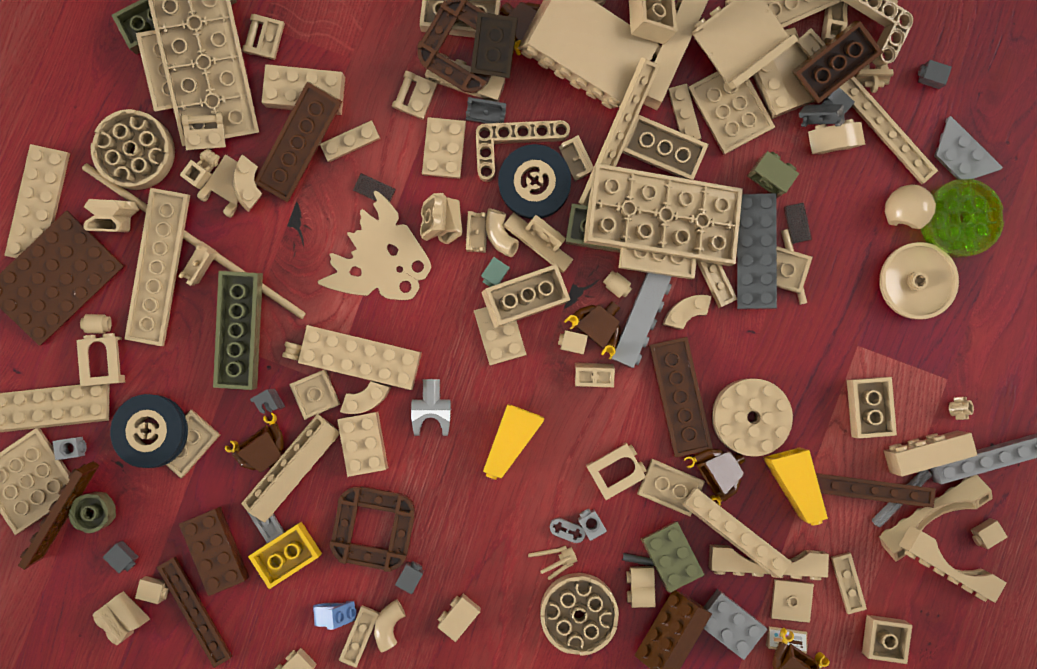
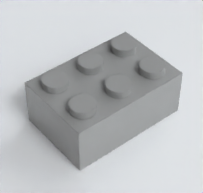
(733, 625)

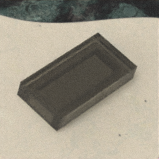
(367, 185)
(797, 223)

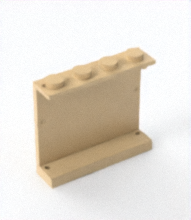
(742, 39)

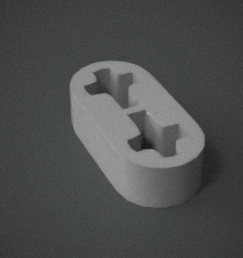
(569, 526)

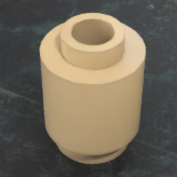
(617, 284)
(96, 323)

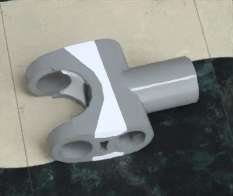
(431, 406)

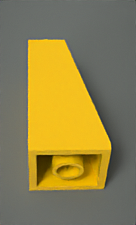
(511, 438)
(798, 481)

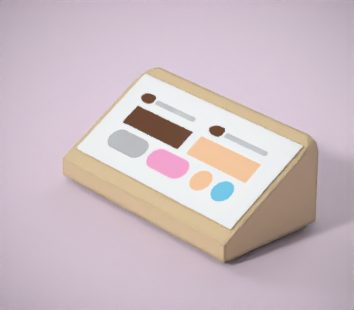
(774, 638)

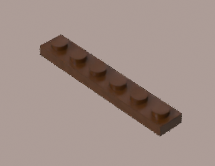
(876, 490)
(194, 612)

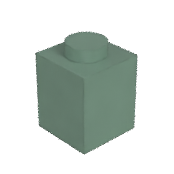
(494, 272)

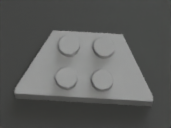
(963, 154)

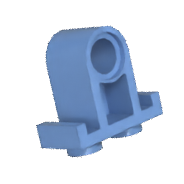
(334, 614)

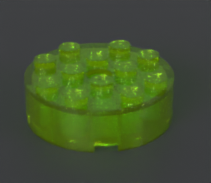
(981, 216)

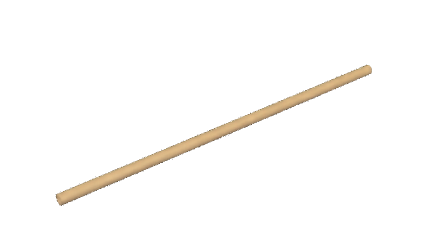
(194, 241)

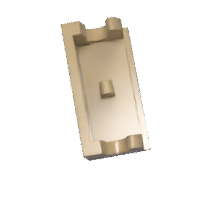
(576, 158)
(476, 232)
(198, 263)
(594, 375)

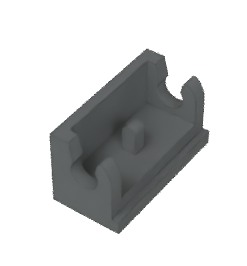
(485, 111)
(822, 114)
(270, 399)

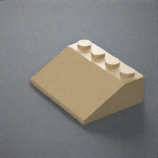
(779, 85)

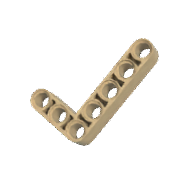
(891, 24)
(513, 137)

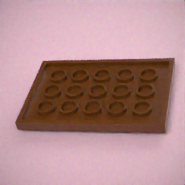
(55, 277)

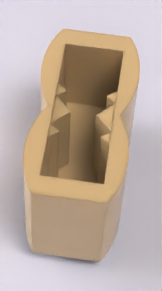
(641, 586)

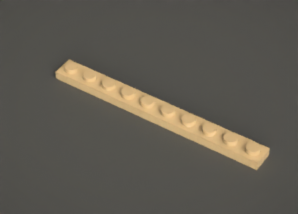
(877, 118)

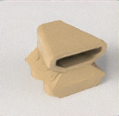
(110, 215)
(441, 218)
(120, 618)

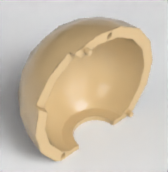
(910, 206)

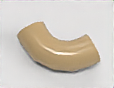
(497, 233)
(385, 625)

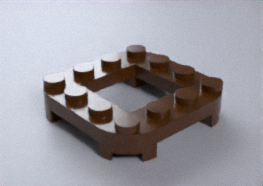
(436, 36)
(366, 555)

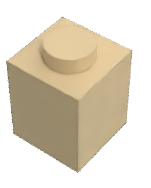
(572, 342)
(988, 533)
(152, 590)

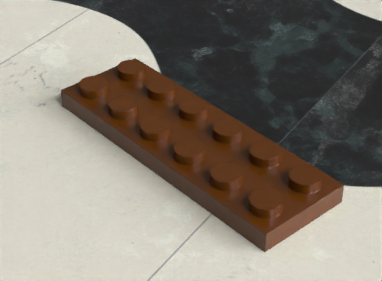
(298, 141)
(680, 397)
(58, 514)

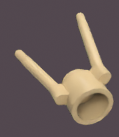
(566, 557)

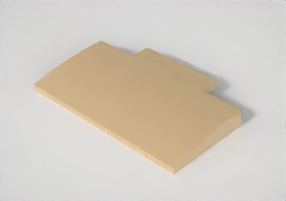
(197, 64)
(662, 220)

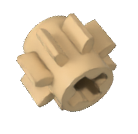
(961, 408)

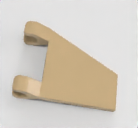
(222, 184)

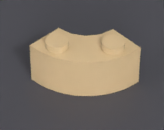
(834, 138)
(244, 183)
(685, 310)
(366, 400)

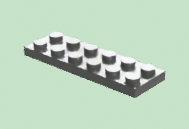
(757, 252)

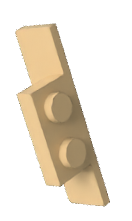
(540, 238)

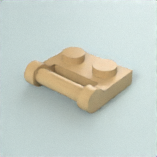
(269, 37)
(420, 97)
(203, 137)

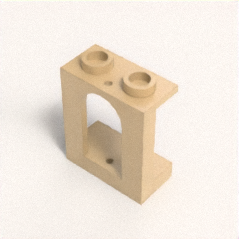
(111, 344)
(636, 476)

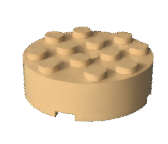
(152, 153)
(771, 421)
(581, 634)

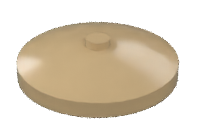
(919, 280)

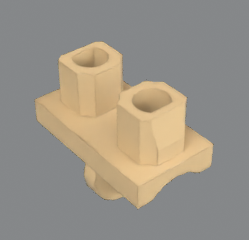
(874, 77)

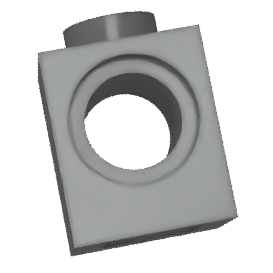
(61, 448)
(593, 532)

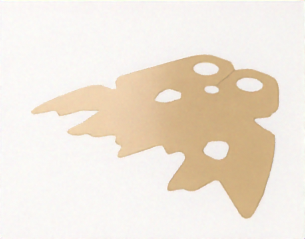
(375, 261)

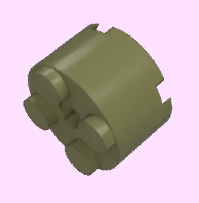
(81, 515)

